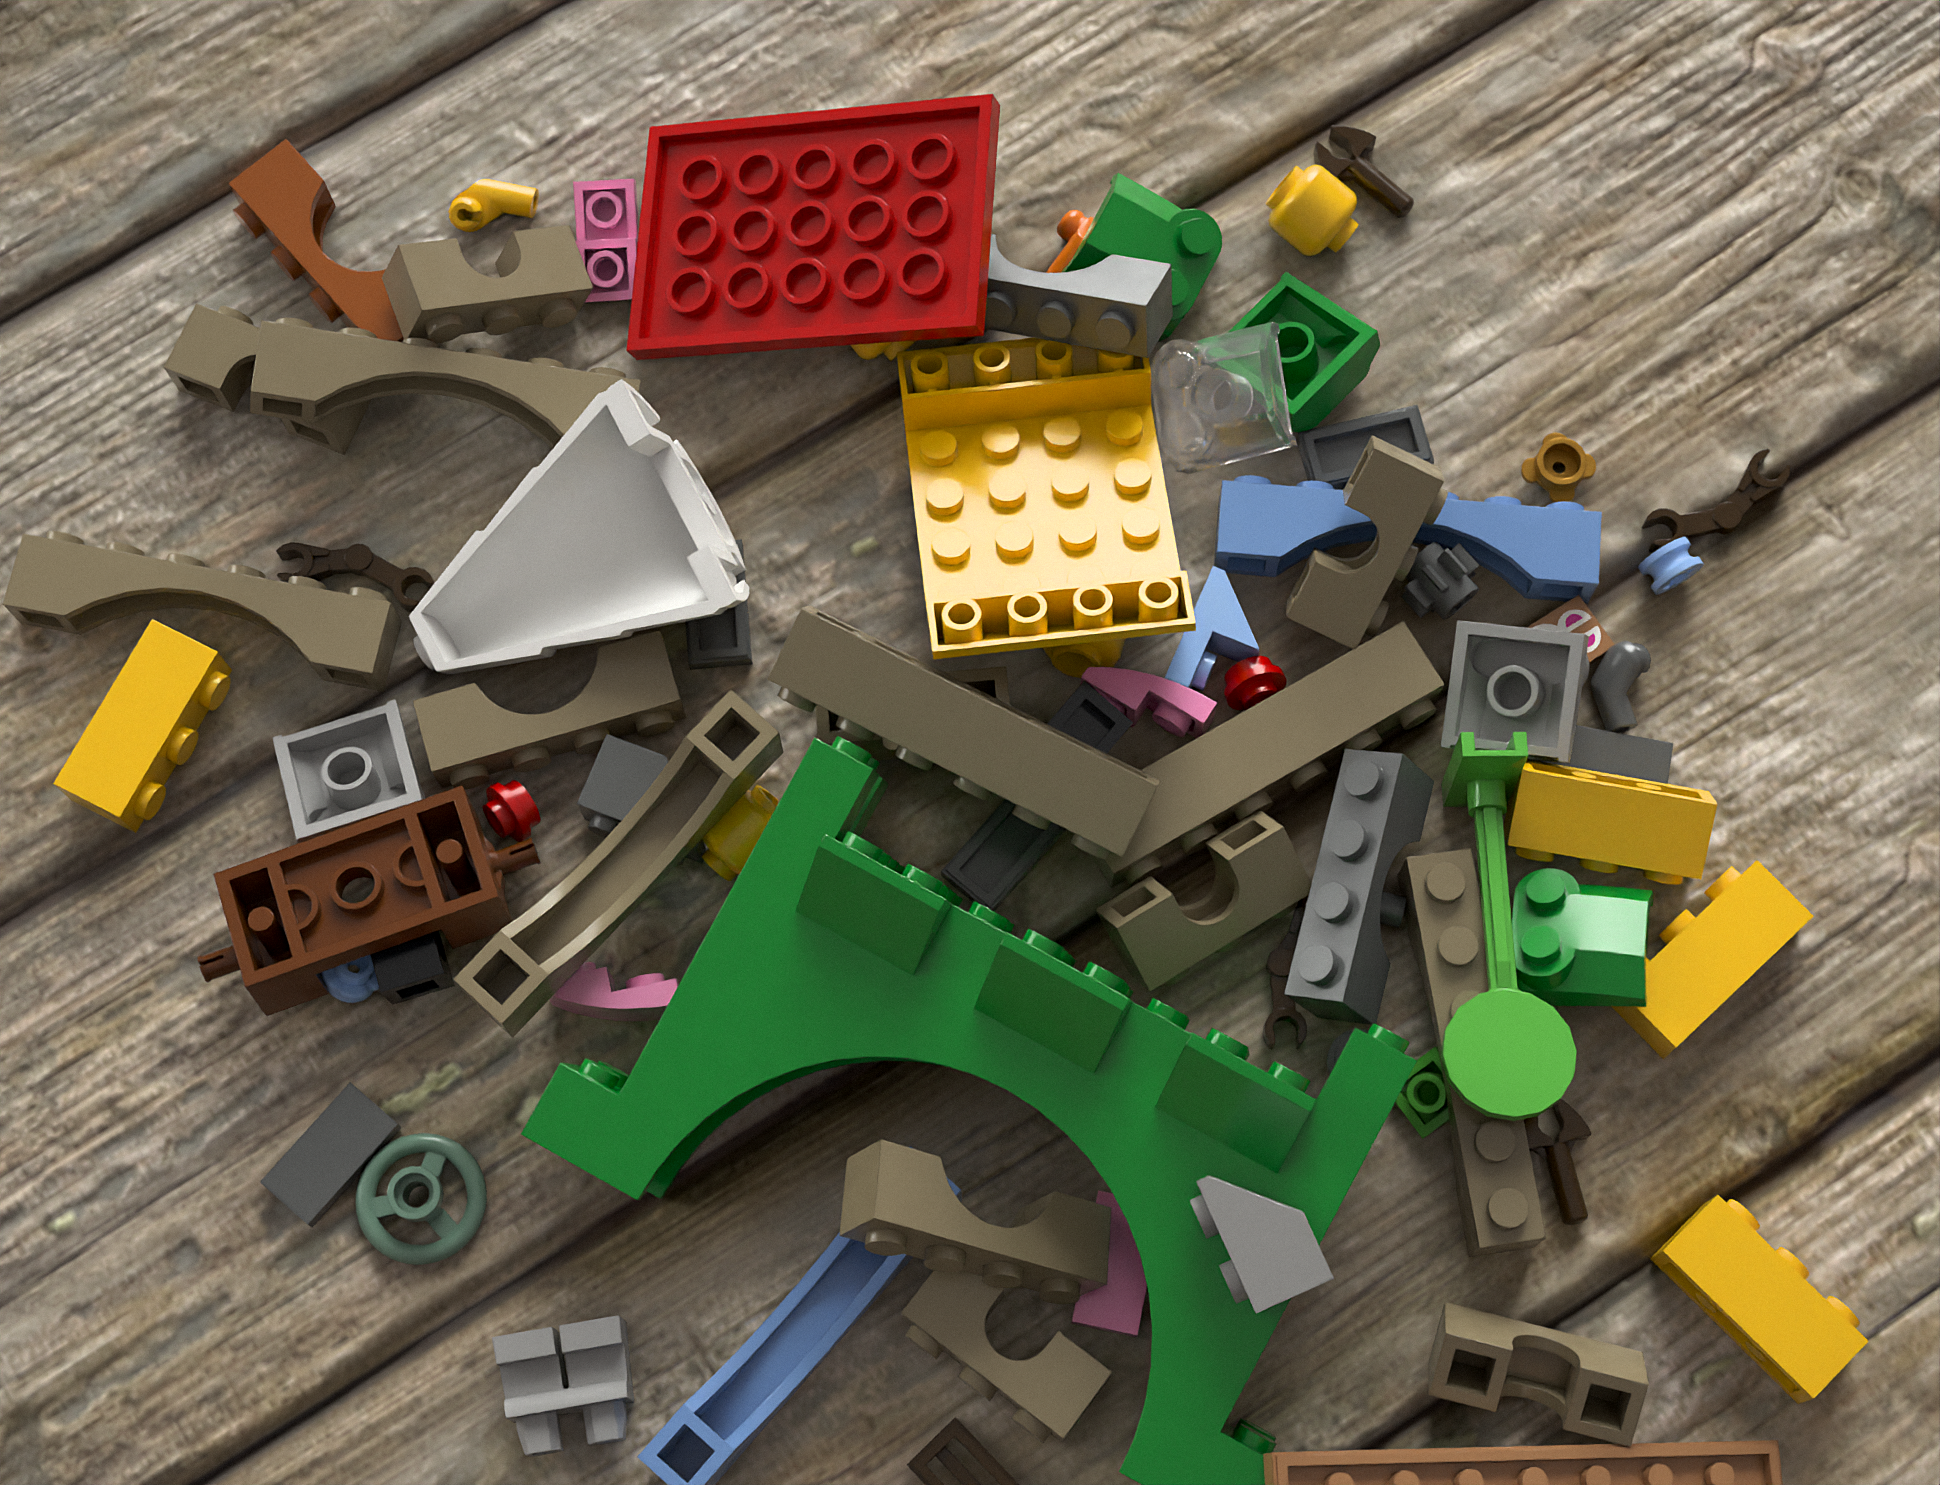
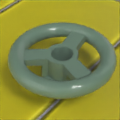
(396, 1202)

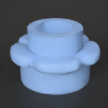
(351, 986)

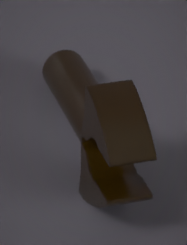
(1360, 170)
(1560, 1161)

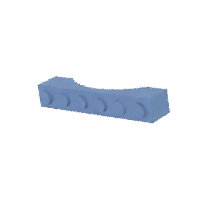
(1533, 548)
(772, 1364)

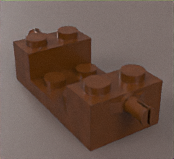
(428, 876)

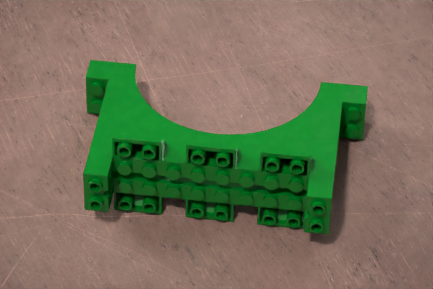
(859, 960)

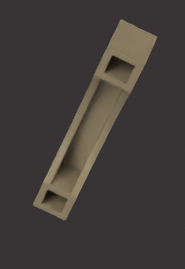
(316, 371)
(80, 586)
(563, 929)
(1490, 1154)

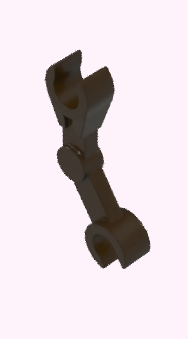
(1727, 515)
(359, 560)
(1278, 968)

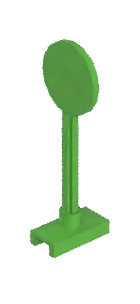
(1504, 1046)

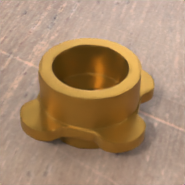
(1559, 450)

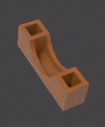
(291, 207)

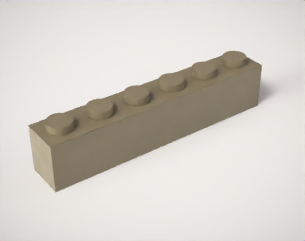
(962, 731)
(1277, 747)

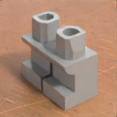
(538, 1385)

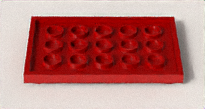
(816, 229)

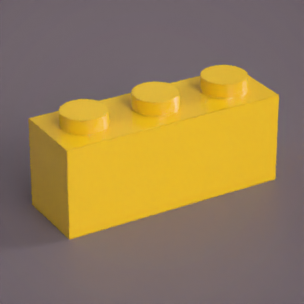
(145, 726)
(1610, 821)
(1713, 954)
(1761, 1298)

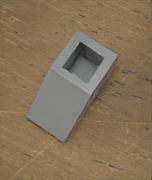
(1266, 1240)

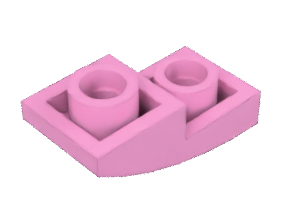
(607, 236)
(1174, 705)
(594, 995)

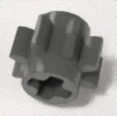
(1441, 581)

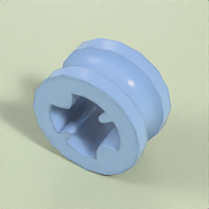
(1670, 565)

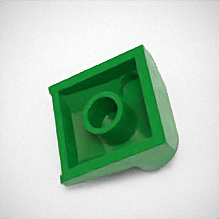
(1151, 228)
(1320, 348)
(1580, 940)

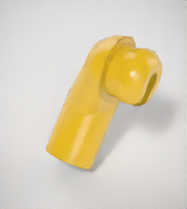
(489, 200)

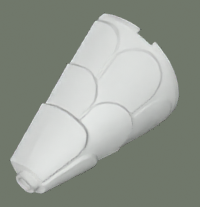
(586, 549)

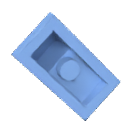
(1219, 628)

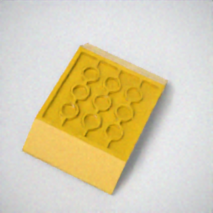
(1038, 497)

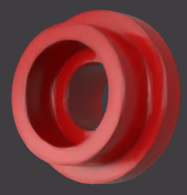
(1252, 682)
(511, 810)

